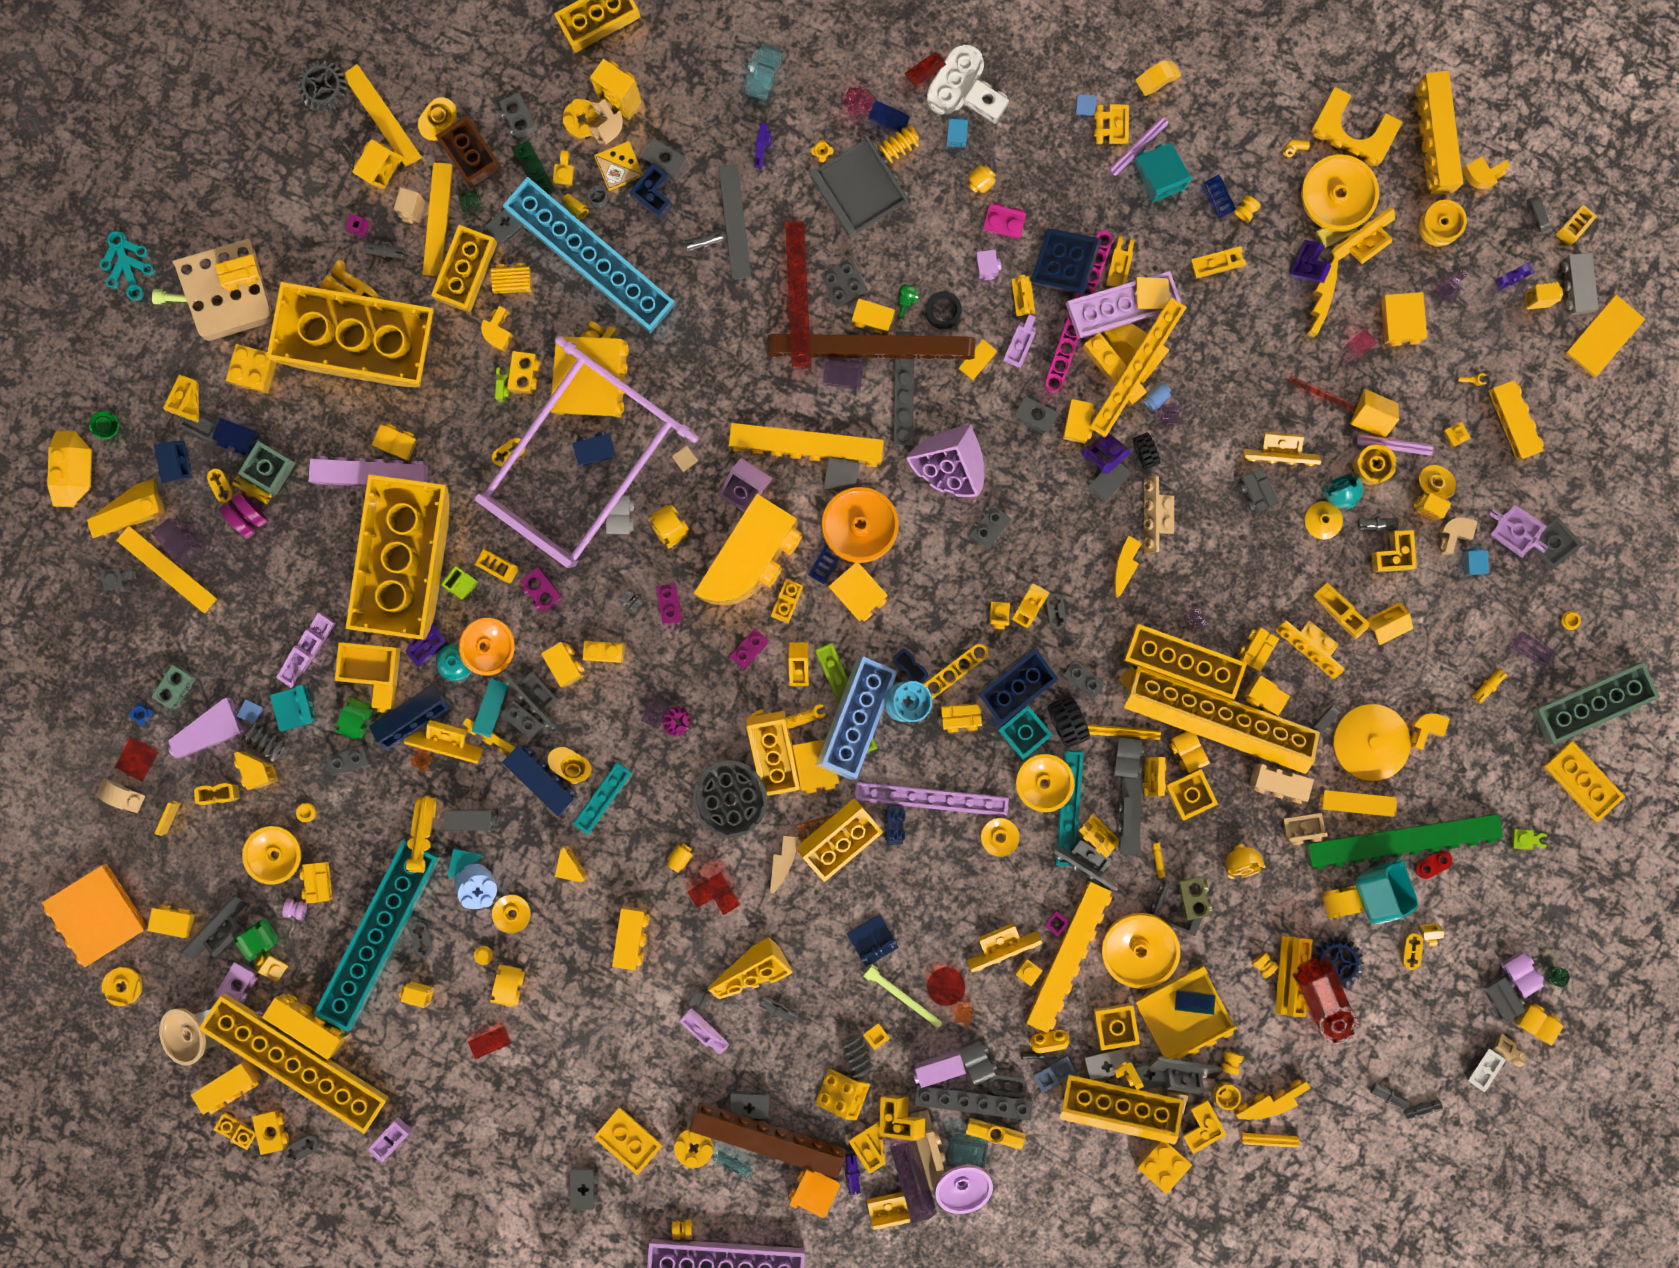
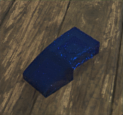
(888, 116)

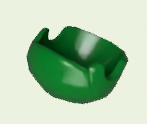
(103, 425)

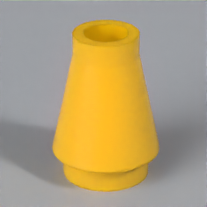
(575, 207)

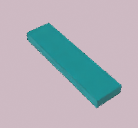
(602, 798)

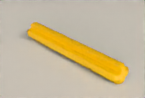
(1129, 732)

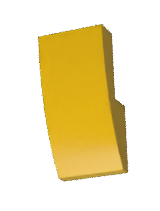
(787, 601)
(235, 1130)

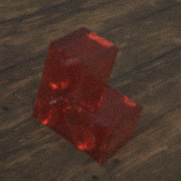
(715, 888)

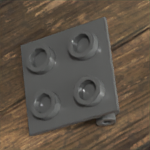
(844, 282)

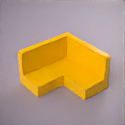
(1208, 1129)

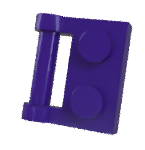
(1110, 448)

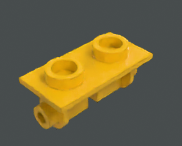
(1023, 295)

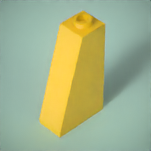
(1359, 803)

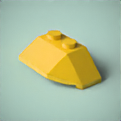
(68, 468)

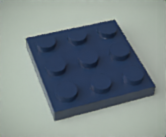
(1065, 261)

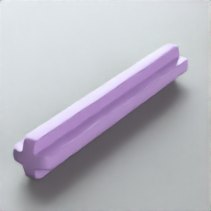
(1138, 146)
(1393, 444)

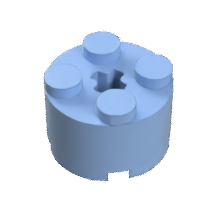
(475, 886)

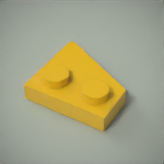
(184, 399)

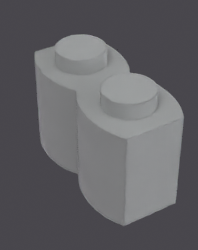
(619, 519)

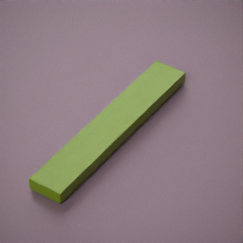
(835, 675)

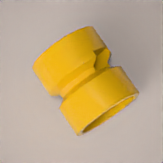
(1226, 1095)

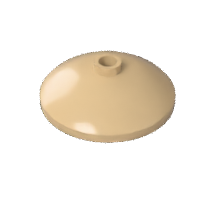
(181, 1036)

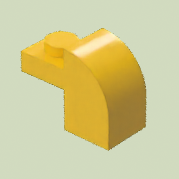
(1158, 76)
(1481, 176)
(494, 333)
(1030, 605)
(1425, 724)

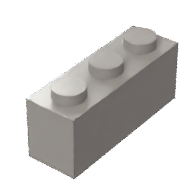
(1580, 284)

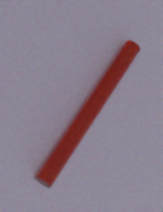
(1322, 393)

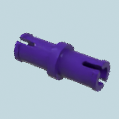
(852, 1174)

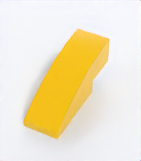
(1125, 564)
(1341, 611)

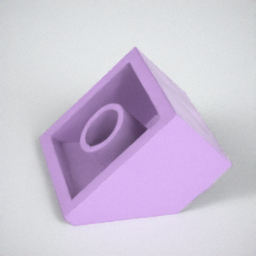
(743, 484)

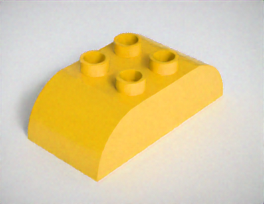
(350, 335)
(399, 557)

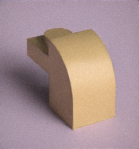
(609, 123)
(1456, 528)
(119, 796)

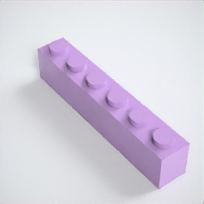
(356, 472)

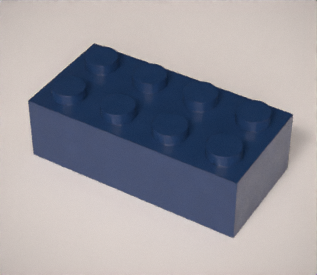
(1014, 687)
(540, 780)

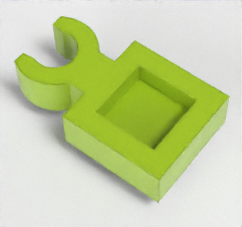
(1525, 839)

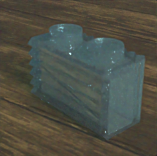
(966, 1151)

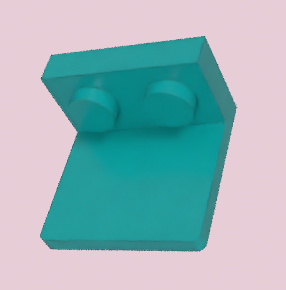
(293, 708)

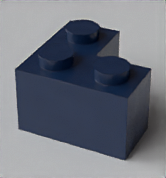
(648, 189)

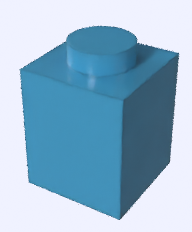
(957, 132)
(1476, 561)

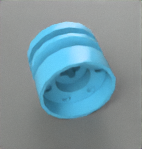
(918, 700)

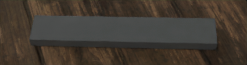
(735, 222)

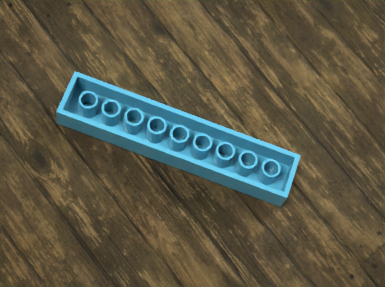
(589, 255)

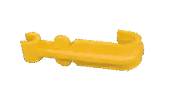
(801, 718)
(421, 830)

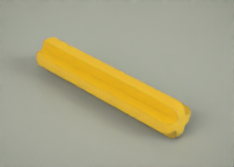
(1270, 1140)

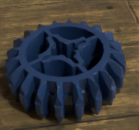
(1337, 954)

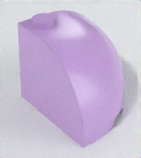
(950, 462)

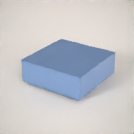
(1086, 105)
(250, 711)

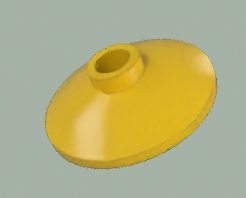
(1439, 476)
(1314, 522)
(1007, 844)
(504, 921)

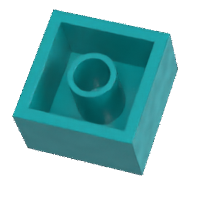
(1024, 732)

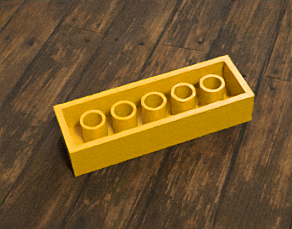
(1439, 133)
(1184, 661)
(1122, 1109)

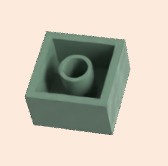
(266, 468)

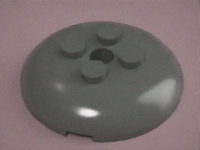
(713, 802)

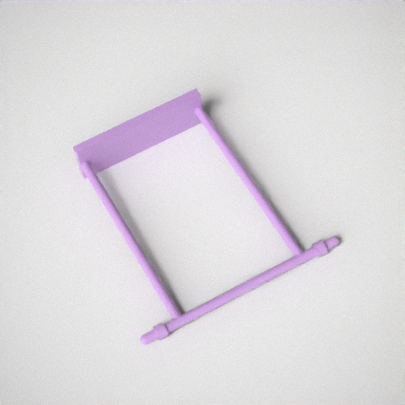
(526, 529)

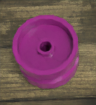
(244, 515)

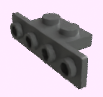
(536, 695)
(1130, 816)
(1086, 858)
(217, 931)
(1184, 1075)

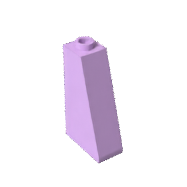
(210, 729)

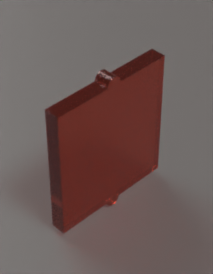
(136, 759)

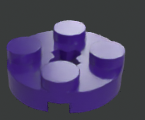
(1514, 276)

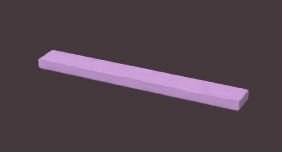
(931, 799)

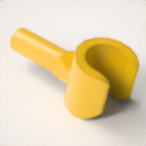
(1475, 379)

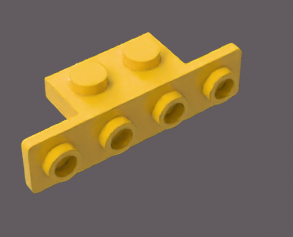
(1368, 239)
(1282, 448)
(1314, 645)
(446, 741)
(1002, 945)

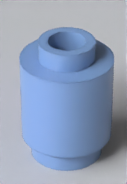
(1157, 396)

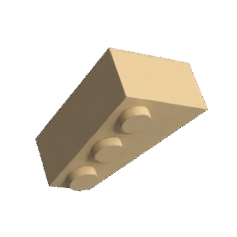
(1281, 783)

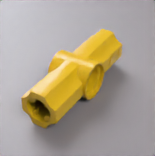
(983, 1129)

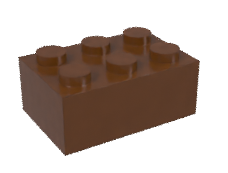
(468, 151)

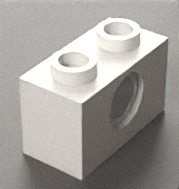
(990, 111)

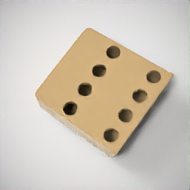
(231, 316)

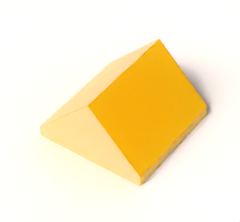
(1375, 414)
(569, 867)

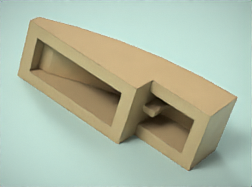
(783, 861)

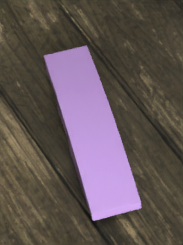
(306, 649)

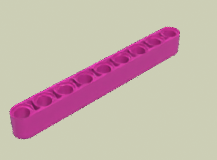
(1066, 337)

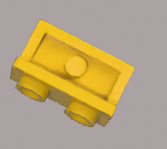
(888, 1210)

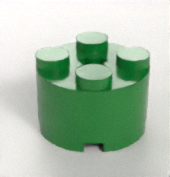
(353, 718)
(255, 939)

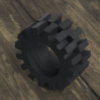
(1146, 450)

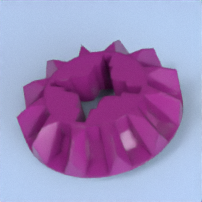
(669, 723)

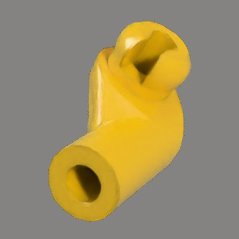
(1295, 144)

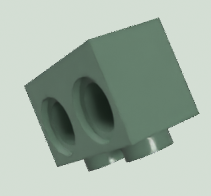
(177, 690)

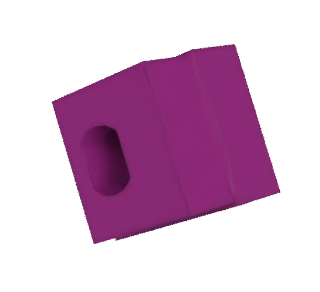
(361, 230)
(1063, 922)

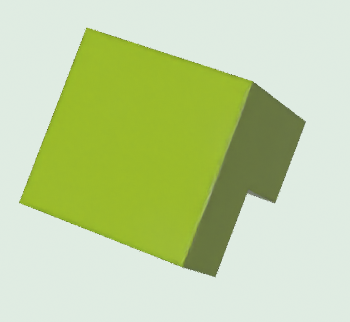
(459, 583)

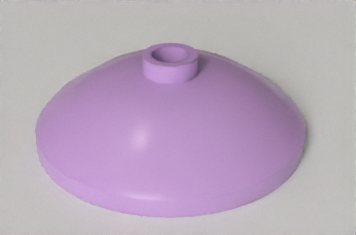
(963, 1189)

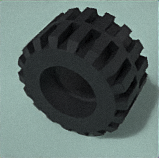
(1069, 721)

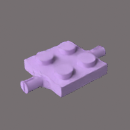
(1518, 531)

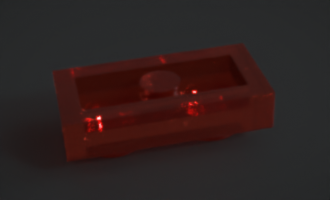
(925, 68)
(489, 1042)

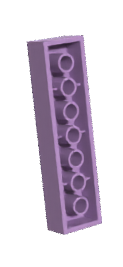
(699, 1254)

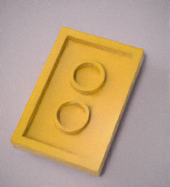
(628, 1141)

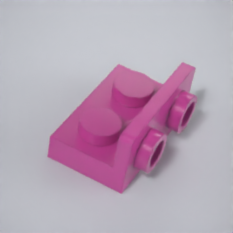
(1004, 220)

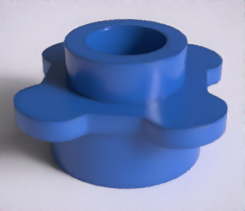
(134, 714)

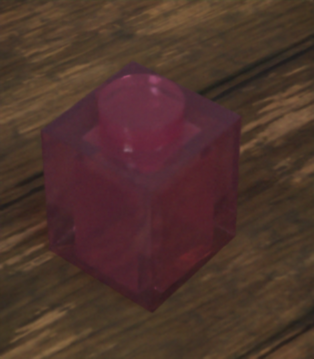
(1361, 343)

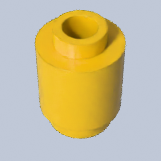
(679, 857)

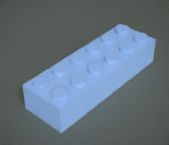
(856, 718)

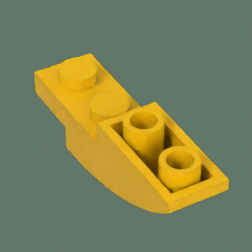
(1264, 1106)

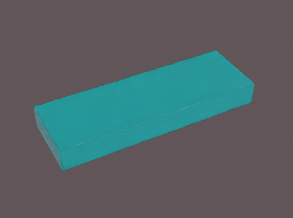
(490, 708)

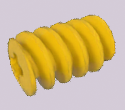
(899, 143)

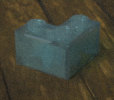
(763, 71)

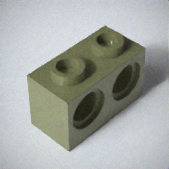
(1188, 899)

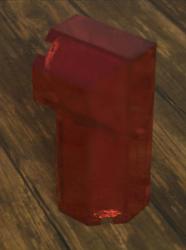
(1326, 1000)

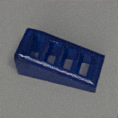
(1224, 193)
(815, 575)

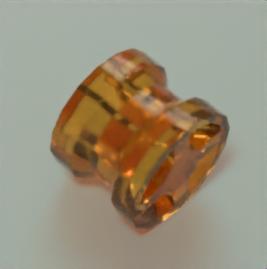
(963, 1015)

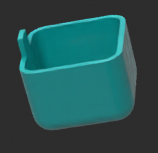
(1387, 892)

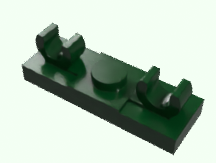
(532, 166)

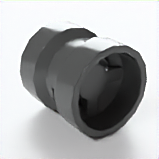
(596, 193)
(635, 604)

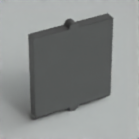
(841, 474)

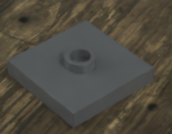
(1561, 543)

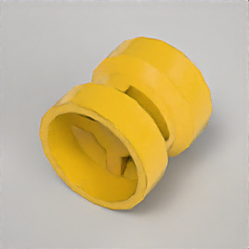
(1247, 208)
(593, 331)
(1265, 964)
(1232, 1062)
(687, 1229)

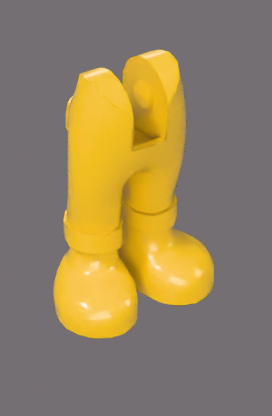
(339, 272)

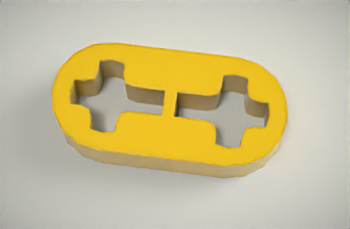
(504, 449)
(225, 484)
(1407, 950)

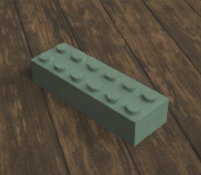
(1595, 703)

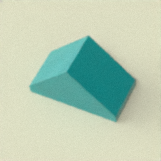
(462, 858)

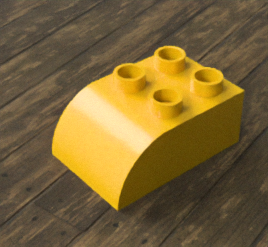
(750, 554)

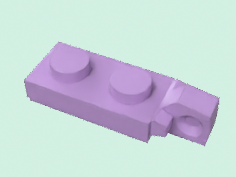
(1020, 343)
(703, 1031)

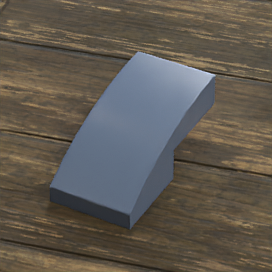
(1055, 1073)

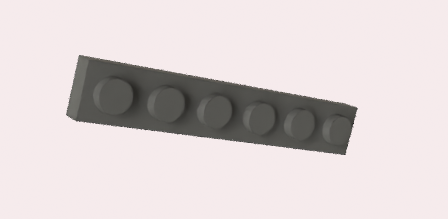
(904, 399)

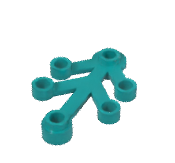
(125, 262)

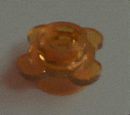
(421, 755)

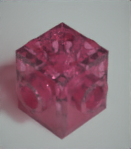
(859, 101)

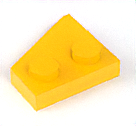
(869, 1147)

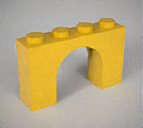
(1329, 127)

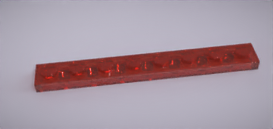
(798, 295)

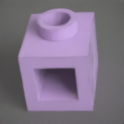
(987, 264)

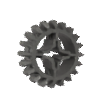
(325, 79)

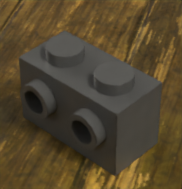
(990, 527)

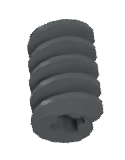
(263, 743)
(857, 1056)

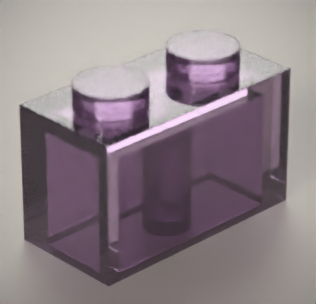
(843, 374)

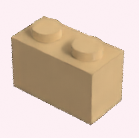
(409, 206)

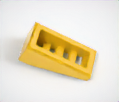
(1567, 233)
(507, 571)

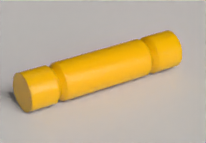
(1158, 860)

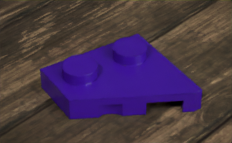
(763, 141)
(422, 650)

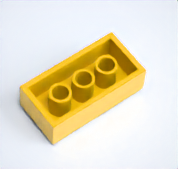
(592, 20)
(616, 88)
(464, 268)
(773, 752)
(839, 840)
(305, 1027)

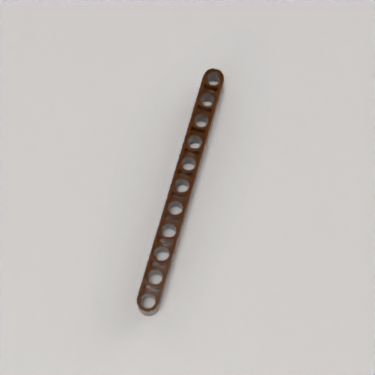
(878, 346)

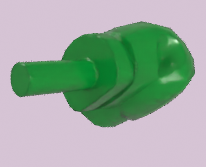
(906, 296)

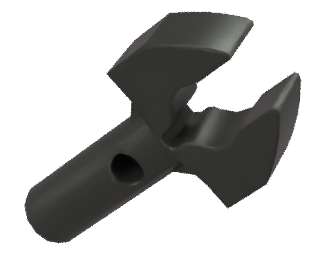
(1033, 1055)

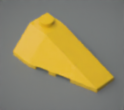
(132, 507)
(757, 965)

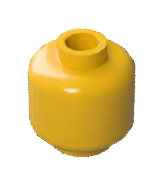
(981, 179)

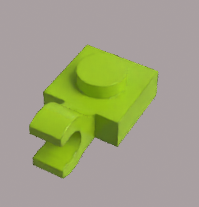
(501, 388)

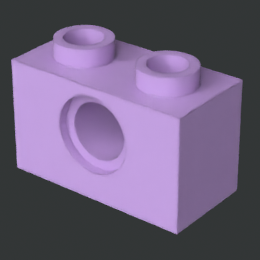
(243, 973)

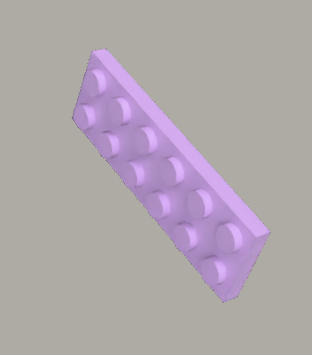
(1111, 308)

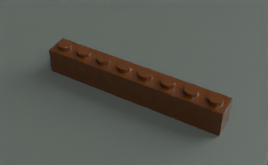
(767, 1140)

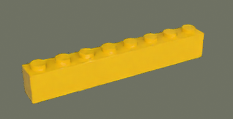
(804, 443)
(1068, 956)

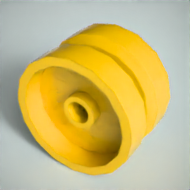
(1448, 213)

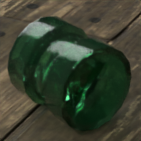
(469, 200)
(1553, 976)

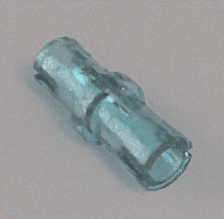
(733, 1164)

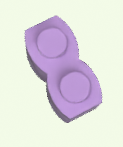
(1522, 974)

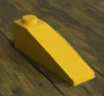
(1127, 340)

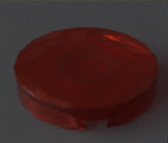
(946, 986)

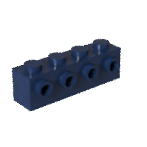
(409, 717)

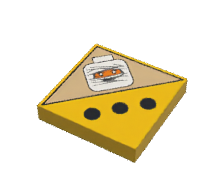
(619, 166)

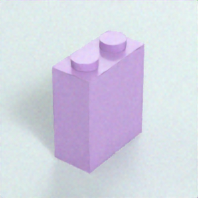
(938, 1069)

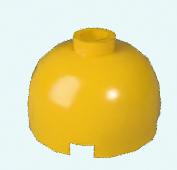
(1243, 861)

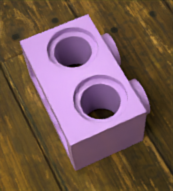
(389, 1140)

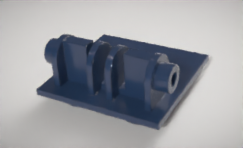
(895, 817)
(872, 940)

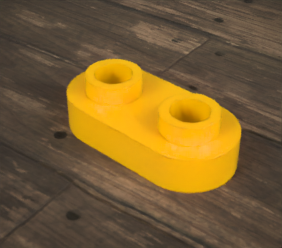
(1049, 1041)

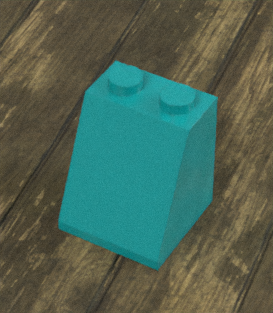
(1162, 171)

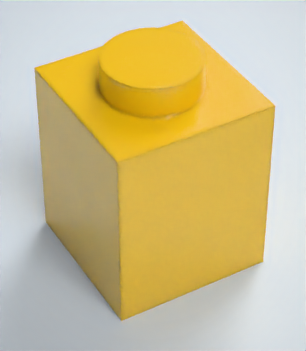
(383, 698)
(1028, 971)

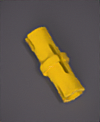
(251, 489)
(1489, 685)

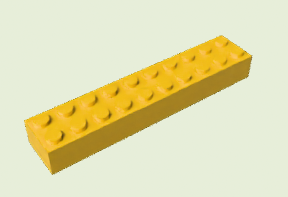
(1222, 720)
(293, 1063)

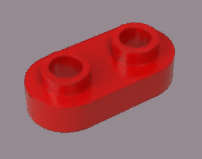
(1433, 863)

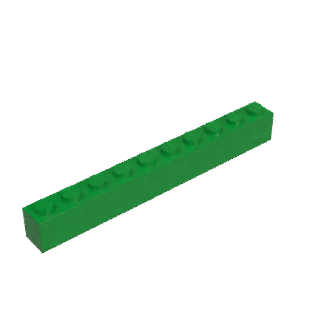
(1404, 840)

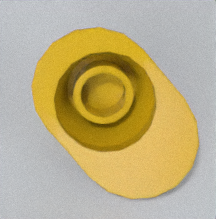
(436, 117)
(569, 765)

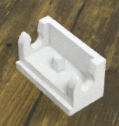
(1486, 1070)

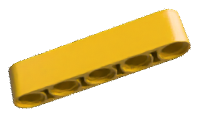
(954, 668)

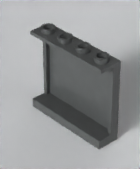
(859, 187)

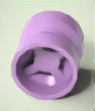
(296, 909)

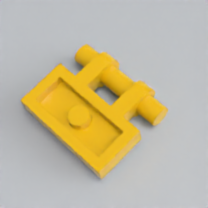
(1118, 124)
(1154, 776)
(1099, 835)

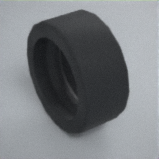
(943, 324)

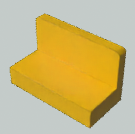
(1390, 623)

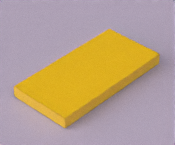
(1605, 336)
(1583, 781)

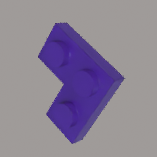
(1306, 263)

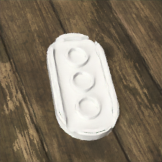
(955, 80)

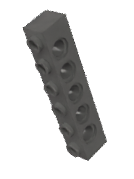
(973, 1101)

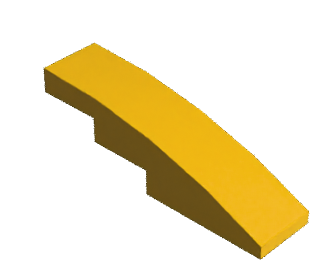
(1325, 293)

